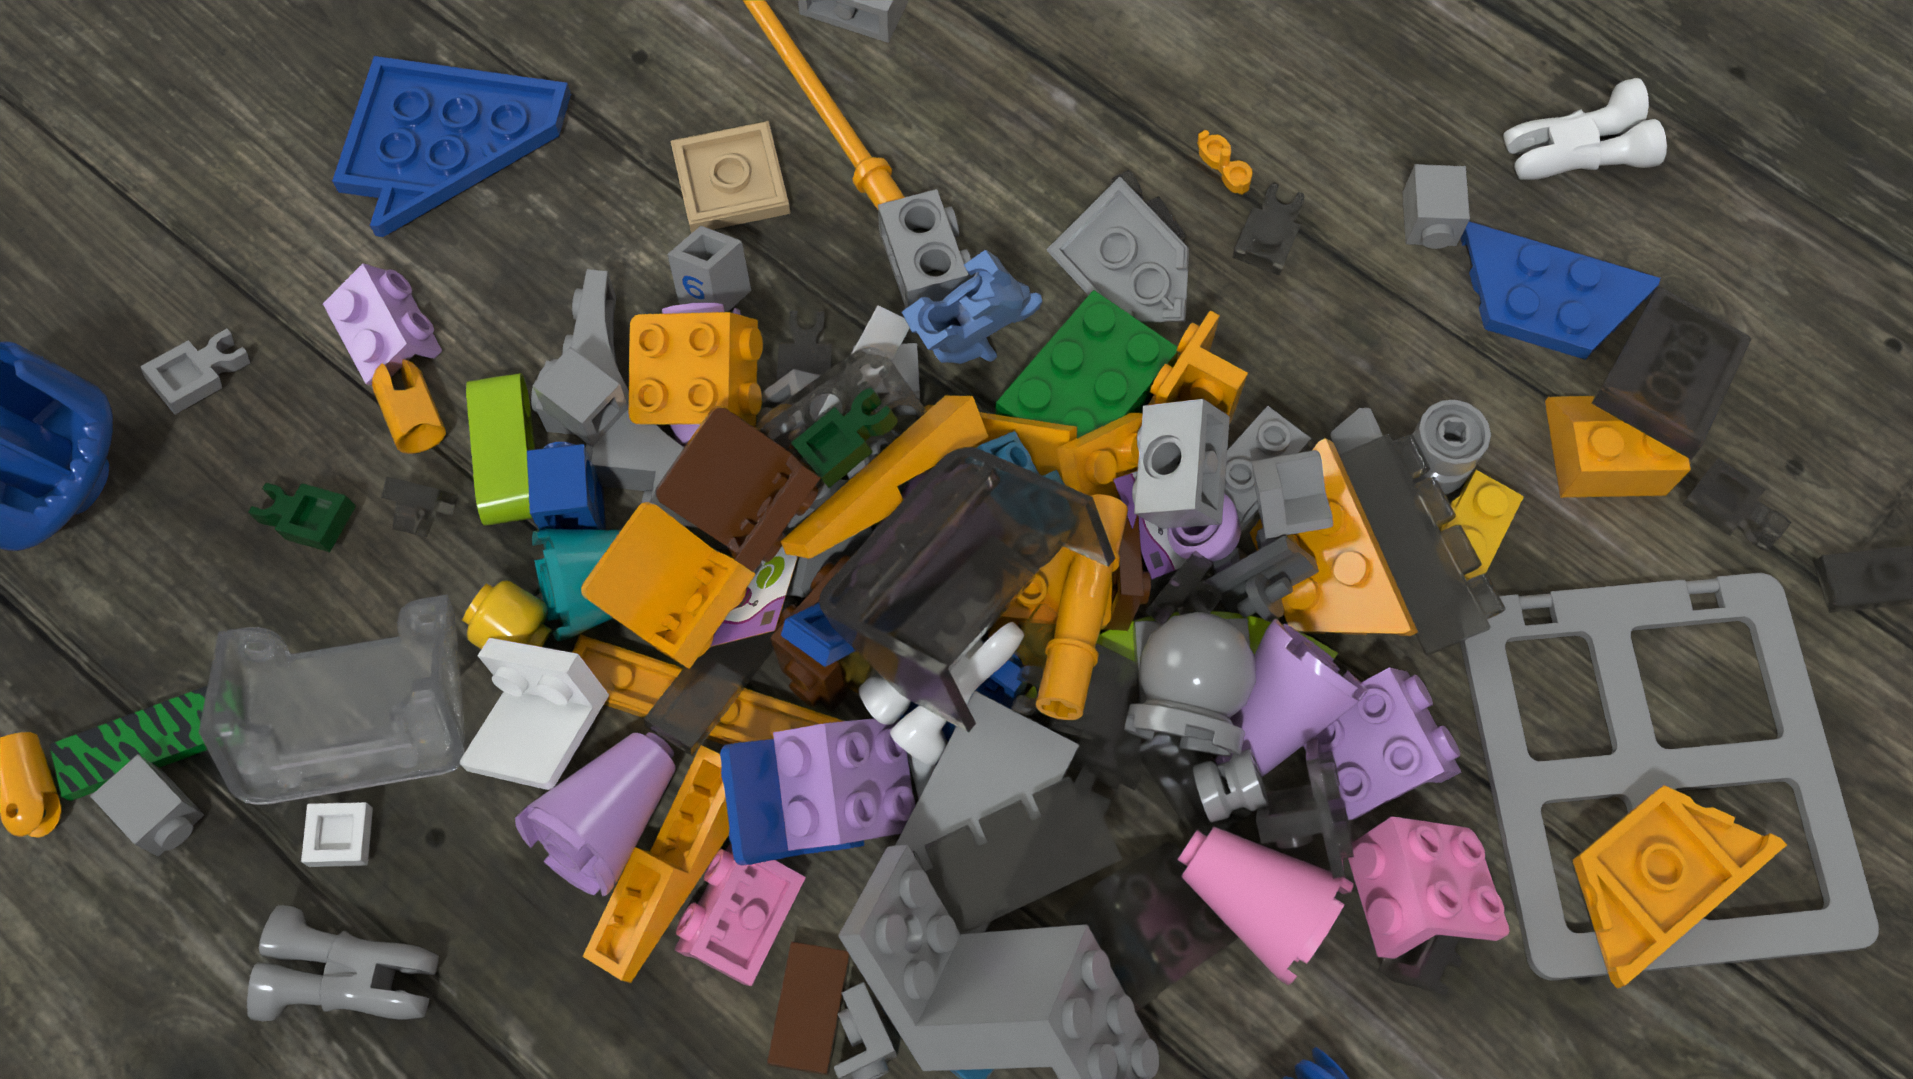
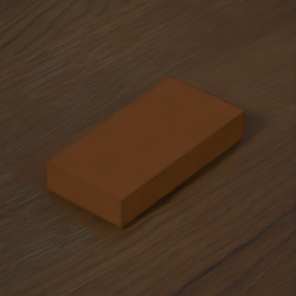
(809, 1008)

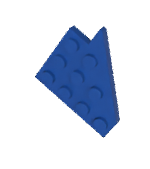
(438, 131)

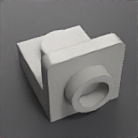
(864, 1025)

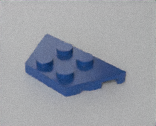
(1550, 292)

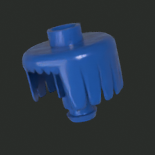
(50, 446)

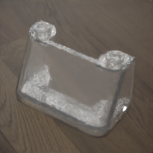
(338, 713)

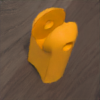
(408, 412)
(26, 786)

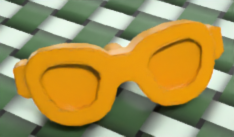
(1216, 153)

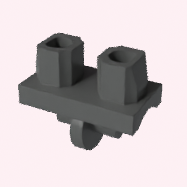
(1262, 578)

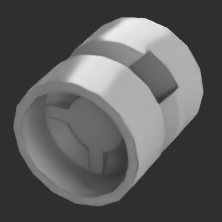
(1453, 441)

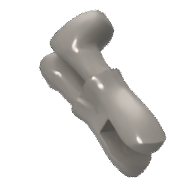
(355, 973)

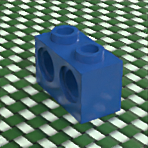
(564, 488)

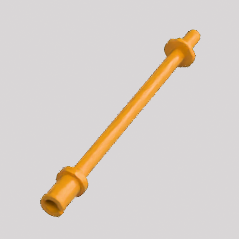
(871, 173)

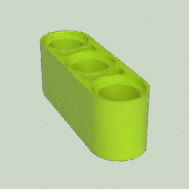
(499, 446)

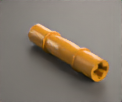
(1079, 622)

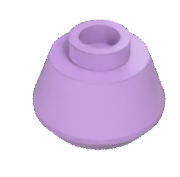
(1212, 540)

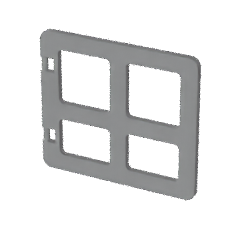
(1641, 766)

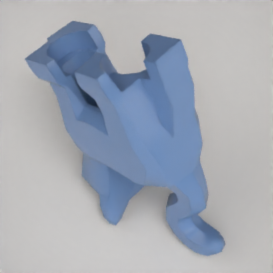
(973, 311)

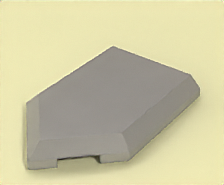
(1127, 256)

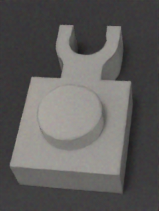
(190, 375)

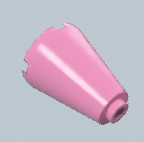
(1264, 896)

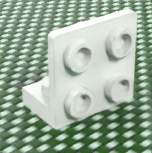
(538, 718)

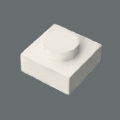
(337, 834)

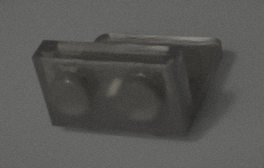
(1151, 924)

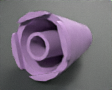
(1292, 696)
(600, 812)

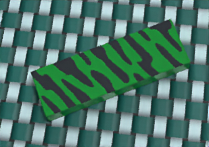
(156, 733)

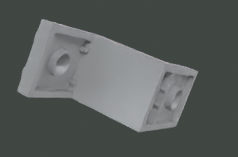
(991, 994)

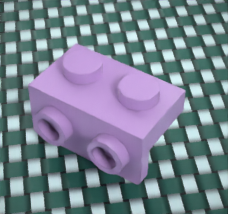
(380, 321)

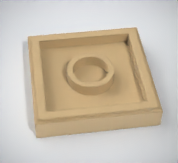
(730, 177)

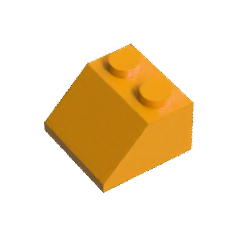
(1607, 456)

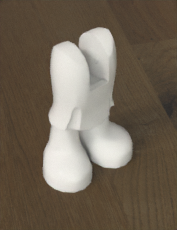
(1575, 143)
(921, 730)

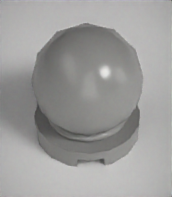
(1194, 681)

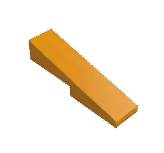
(874, 490)
(662, 879)

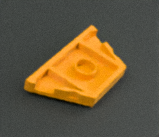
(1354, 583)
(1663, 875)

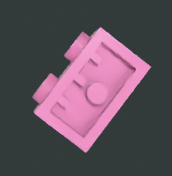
(738, 915)

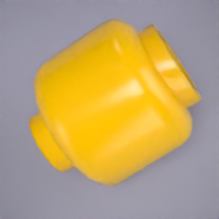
(507, 615)

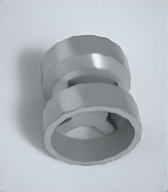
(1243, 781)

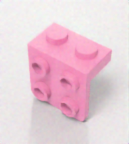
(1424, 883)

